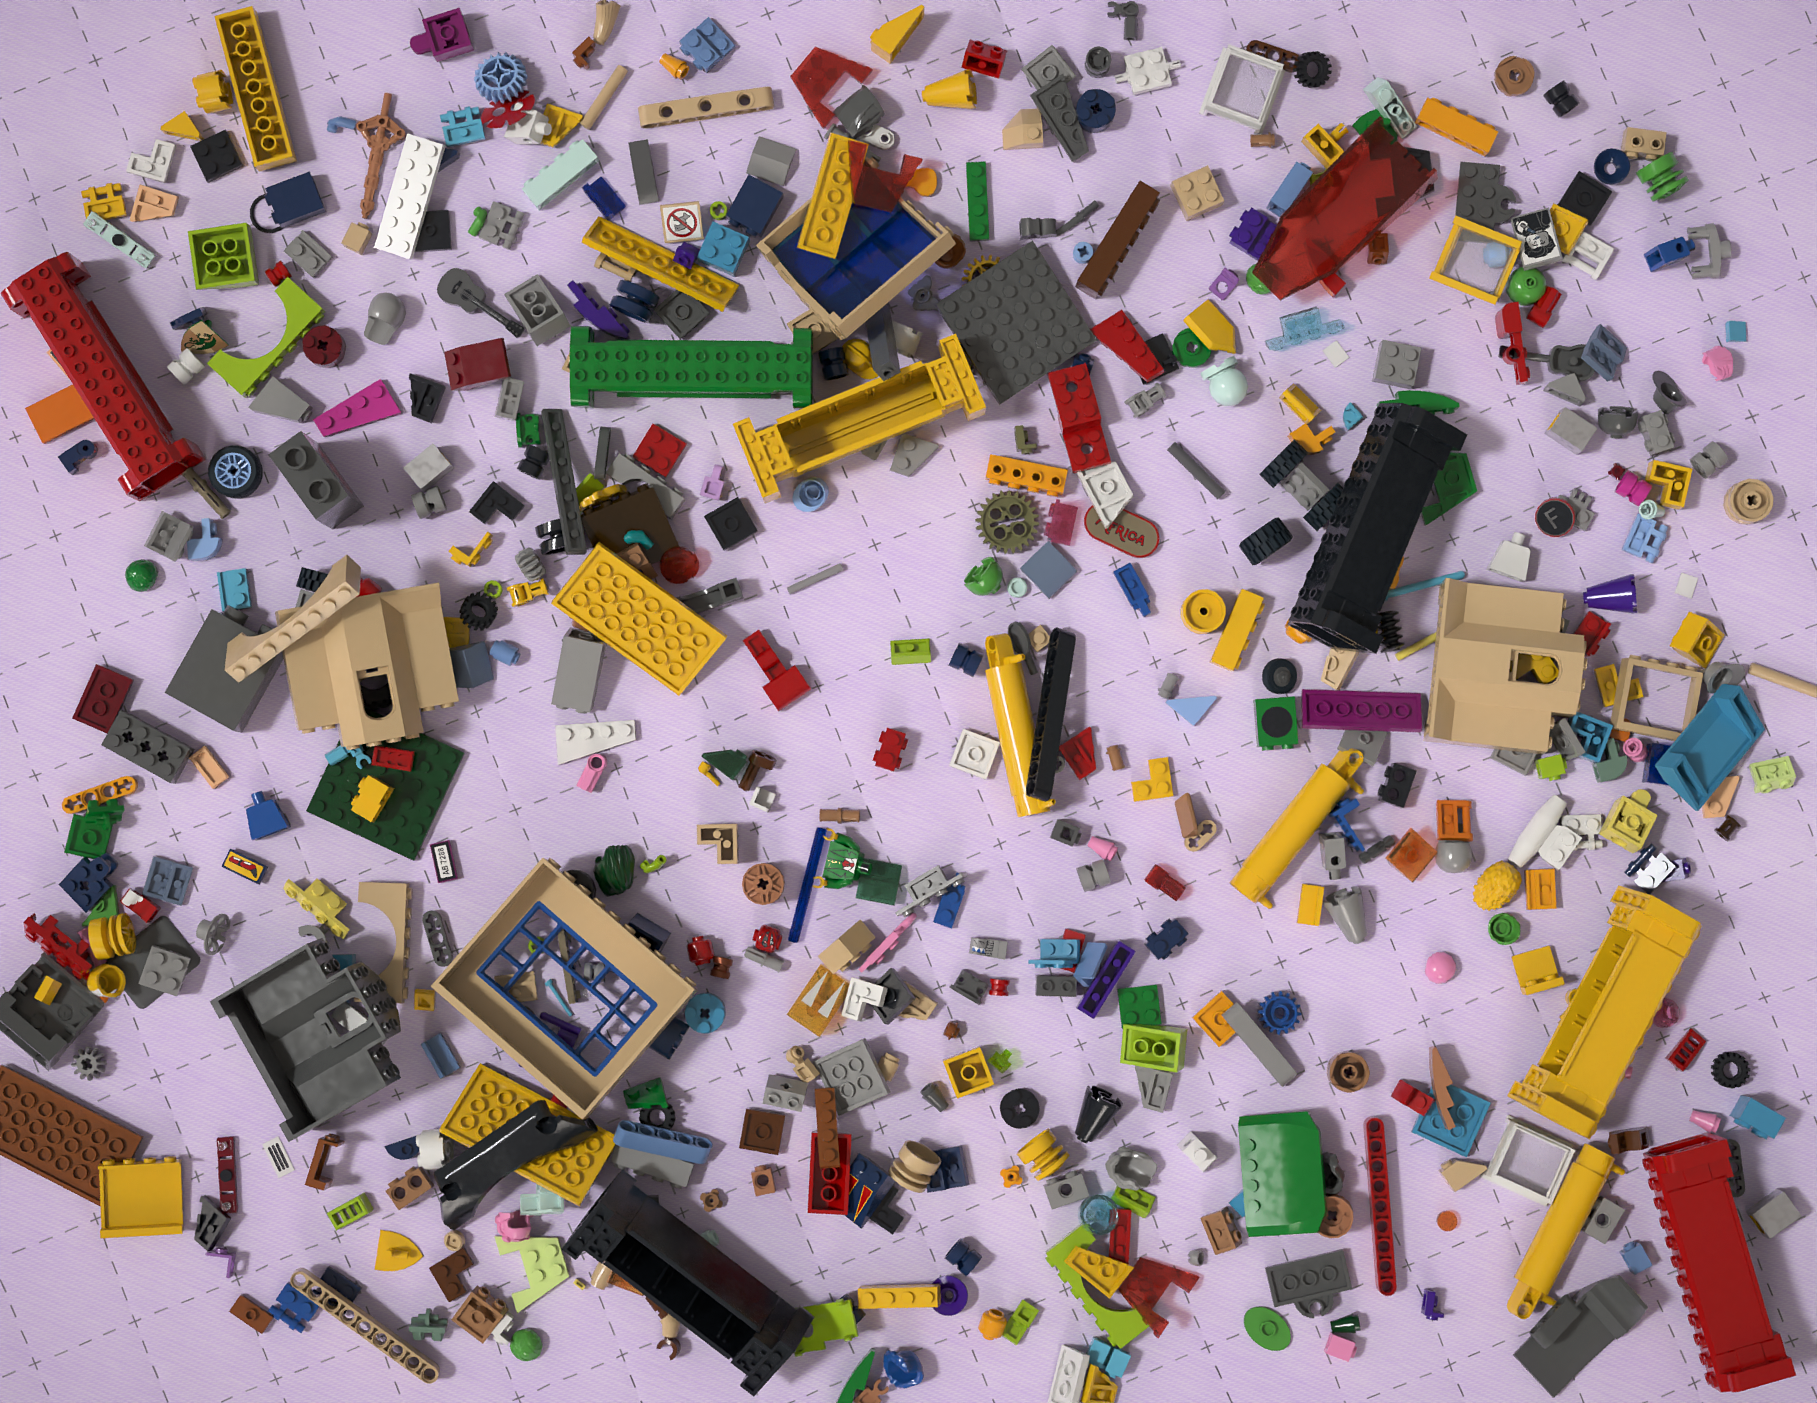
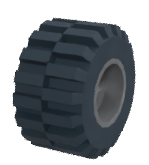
(1265, 541)

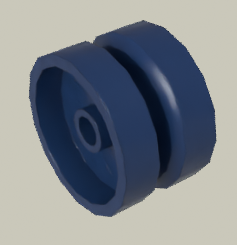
(634, 301)

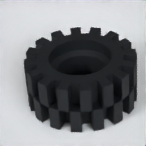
(1301, 69)
(471, 618)
(1742, 1072)
(669, 1113)

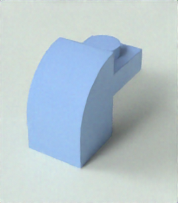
(208, 545)

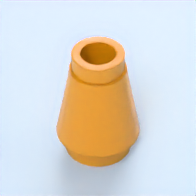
(675, 66)

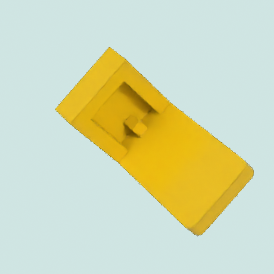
(459, 557)

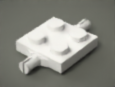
(1147, 71)

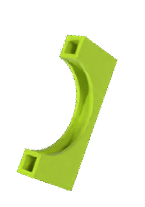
(247, 373)
(1120, 1324)

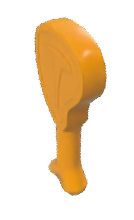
(923, 182)

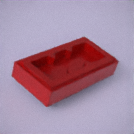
(393, 758)

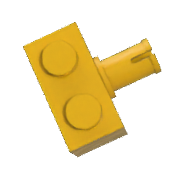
(1325, 145)

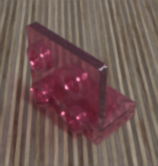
(1061, 524)

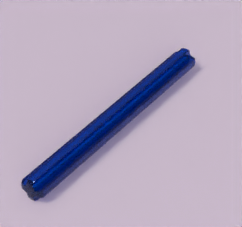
(807, 885)

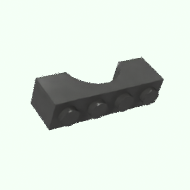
(714, 596)

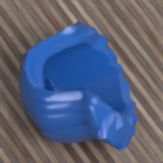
(903, 1368)

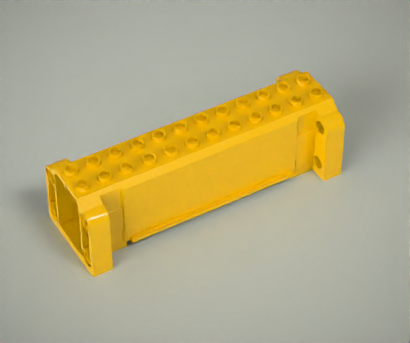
(860, 418)
(1609, 1012)

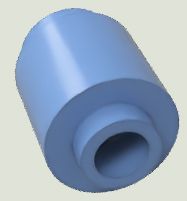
(505, 652)

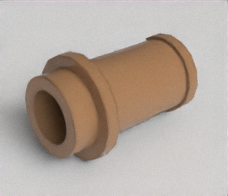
(1262, 140)
(1115, 757)

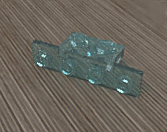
(1302, 326)

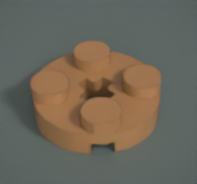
(1517, 65)

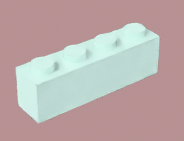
(560, 174)

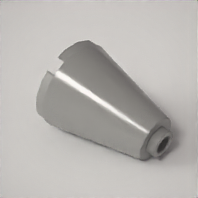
(1348, 913)

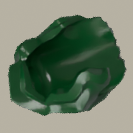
(615, 870)

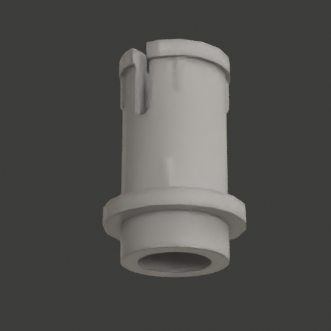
(1168, 686)

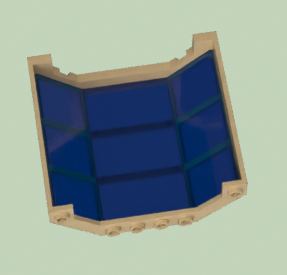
(873, 263)

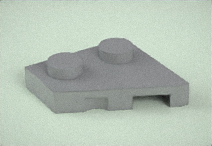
(911, 454)
(1153, 1087)

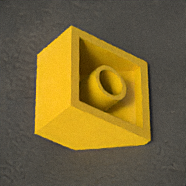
(1697, 639)

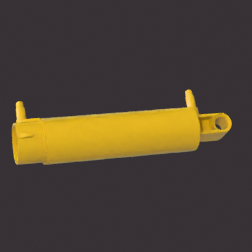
(1013, 720)
(1296, 826)
(1560, 1230)

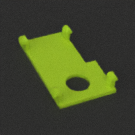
(830, 1323)

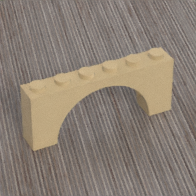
(394, 902)

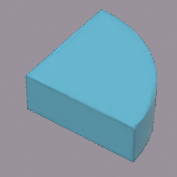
(1351, 416)

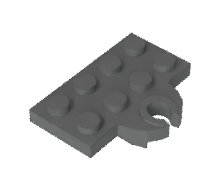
(1481, 195)
(1309, 1281)

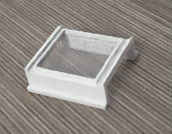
(1243, 88)
(1529, 1162)

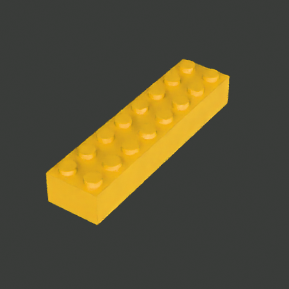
(255, 88)

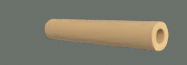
(603, 97)
(1783, 679)

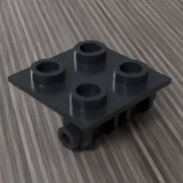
(1162, 352)

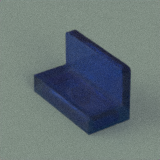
(604, 198)

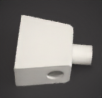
(528, 129)
(1511, 559)
(1197, 1151)

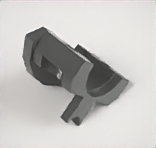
(969, 987)

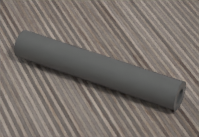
(1196, 470)

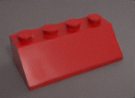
(829, 1185)

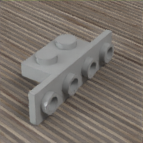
(928, 885)

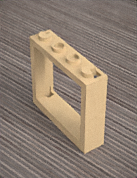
(1622, 691)

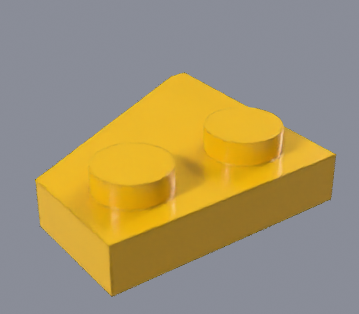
(562, 124)
(456, 631)
(1098, 1387)

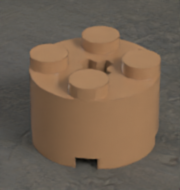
(1357, 1065)

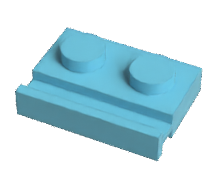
(234, 589)

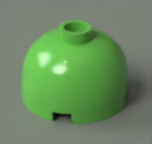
(1521, 292)
(985, 578)

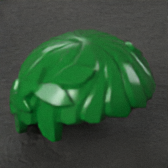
(141, 575)

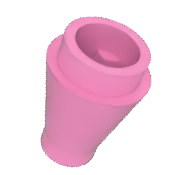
(1103, 848)
(1707, 1121)

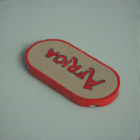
(1126, 533)

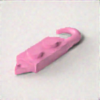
(890, 942)

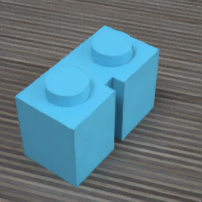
(1108, 1357)

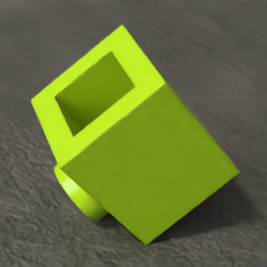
(1551, 767)

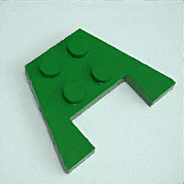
(1451, 485)

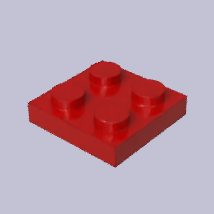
(659, 450)

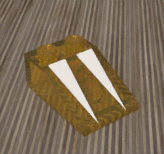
(819, 1000)

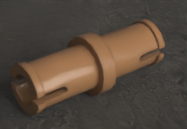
(839, 815)

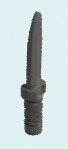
(1078, 218)

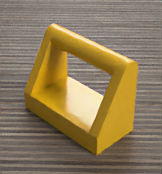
(1300, 404)

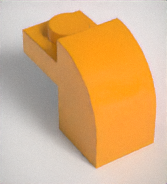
(1308, 441)

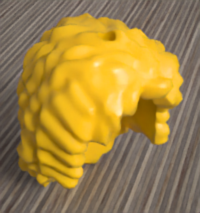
(1497, 886)

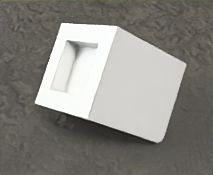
(762, 799)

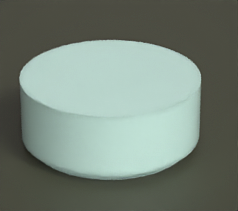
(1017, 587)

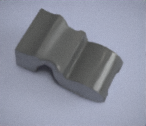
(1039, 227)

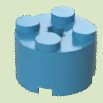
(705, 1024)

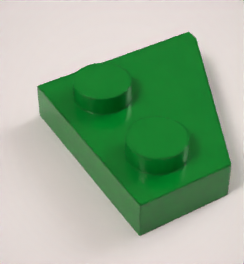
(646, 1095)

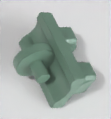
(428, 1324)

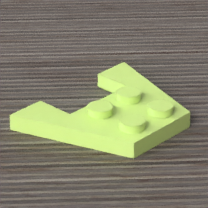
(543, 1265)

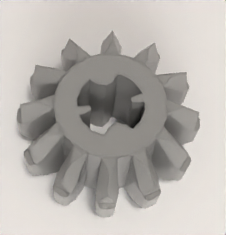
(530, 564)
(82, 1066)

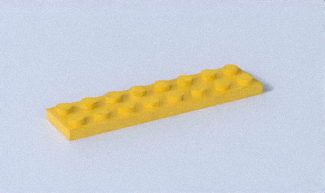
(659, 264)

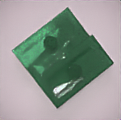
(881, 884)

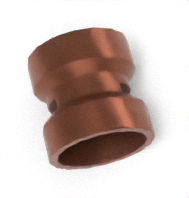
(721, 967)

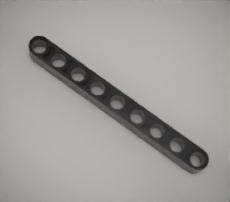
(1050, 714)

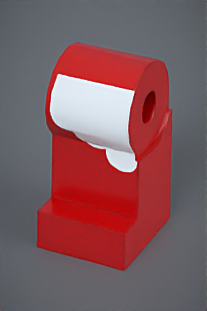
(140, 905)

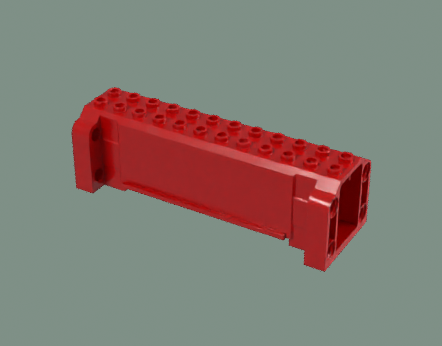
(102, 374)
(1714, 1264)

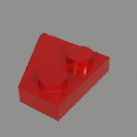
(1080, 753)

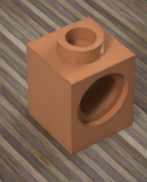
(763, 1189)

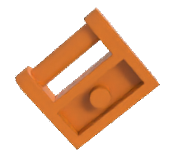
(1448, 820)

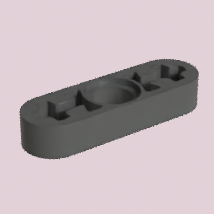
(602, 453)
(436, 954)
(1740, 1182)

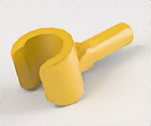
(704, 768)

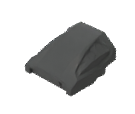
(859, 112)

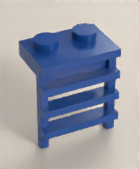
(1345, 807)

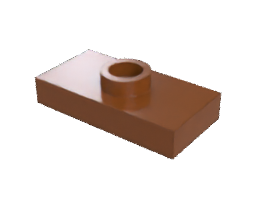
(251, 1314)

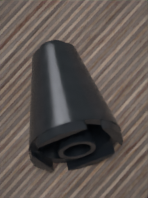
(1096, 1112)

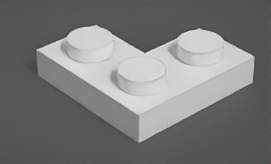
(157, 165)
(859, 994)

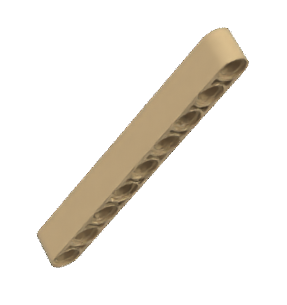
(370, 1334)

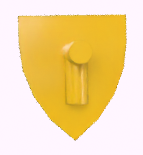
(395, 1252)

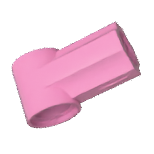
(591, 774)

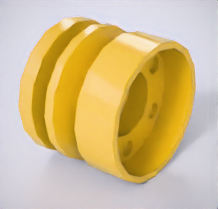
(112, 936)
(1043, 1154)

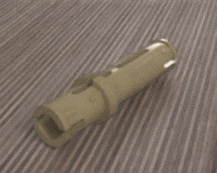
(191, 475)

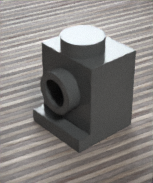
(1057, 833)

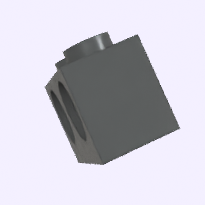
(1055, 986)

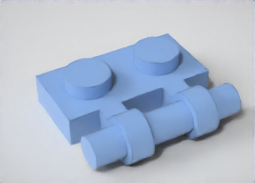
(1639, 535)

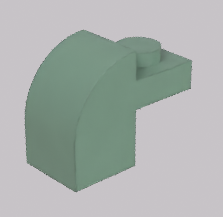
(1613, 766)

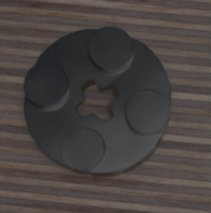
(1014, 1098)

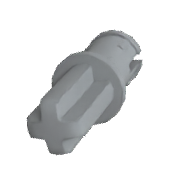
(764, 959)

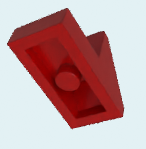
(1412, 1098)

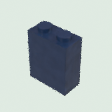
(294, 200)
(754, 206)

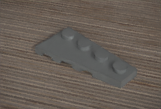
(1059, 113)

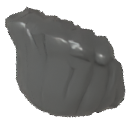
(1333, 1174)

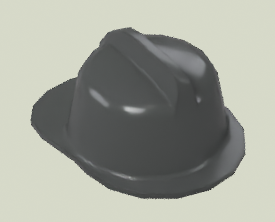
(1667, 393)

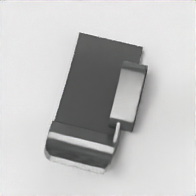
(1578, 1331)

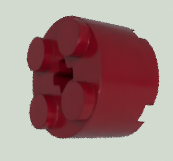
(334, 343)

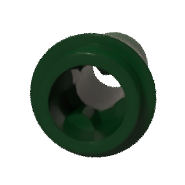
(1346, 1324)

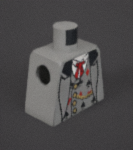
(1332, 845)

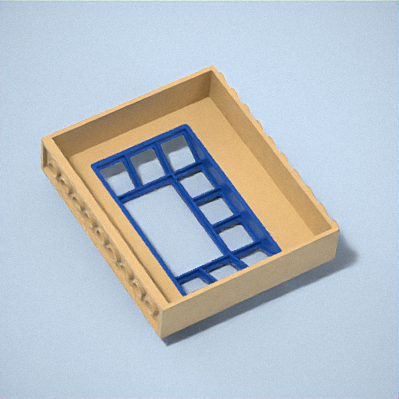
(523, 1033)

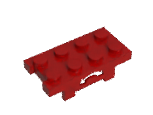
(72, 956)

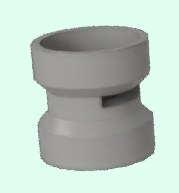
(590, 969)

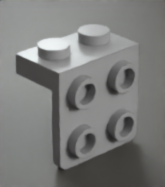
(169, 536)

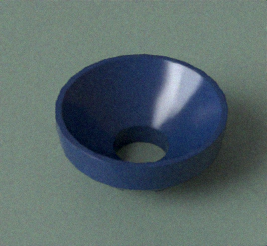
(1618, 159)

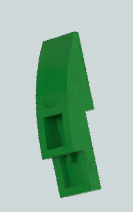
(1427, 400)

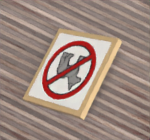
(681, 222)

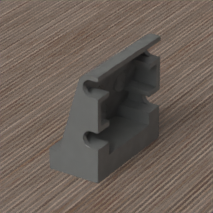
(45, 1029)

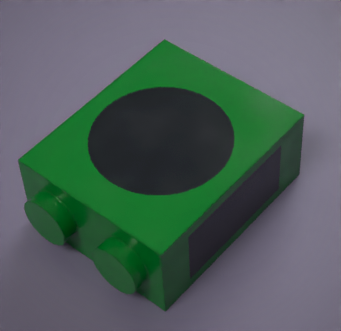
(1275, 723)

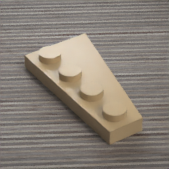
(1337, 667)

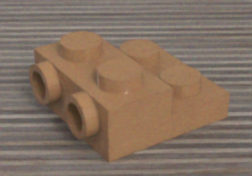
(480, 1313)

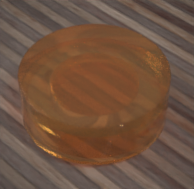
(1446, 1220)

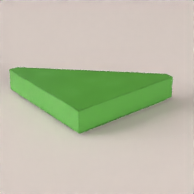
(106, 907)

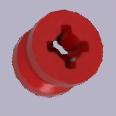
(999, 987)

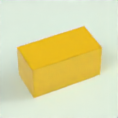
(47, 990)

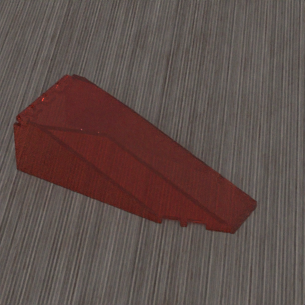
(1342, 212)

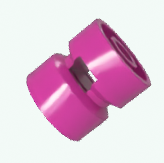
(1633, 488)

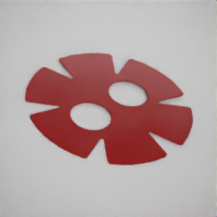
(509, 115)

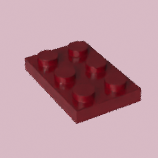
(102, 698)

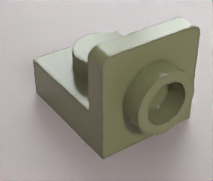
(1021, 437)

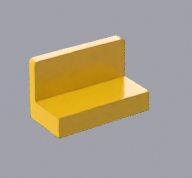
(1310, 905)

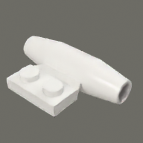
(1546, 837)

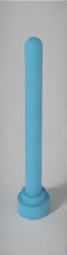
(1423, 584)

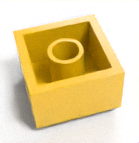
(968, 1072)

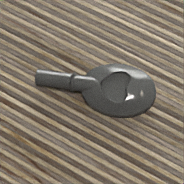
(1022, 644)

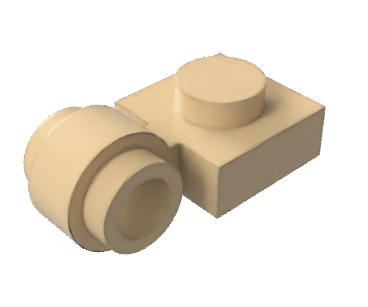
(803, 1068)

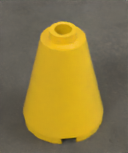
(952, 91)

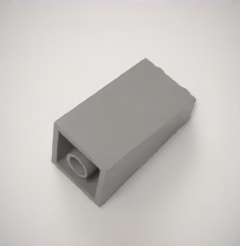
(578, 671)

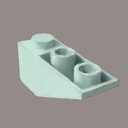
(1390, 106)

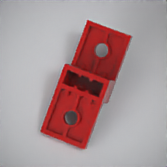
(1079, 418)

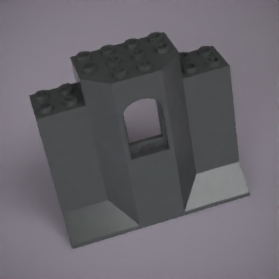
(295, 1043)

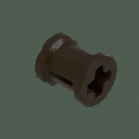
(1733, 826)

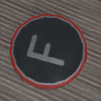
(1555, 517)

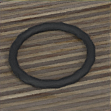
(254, 221)

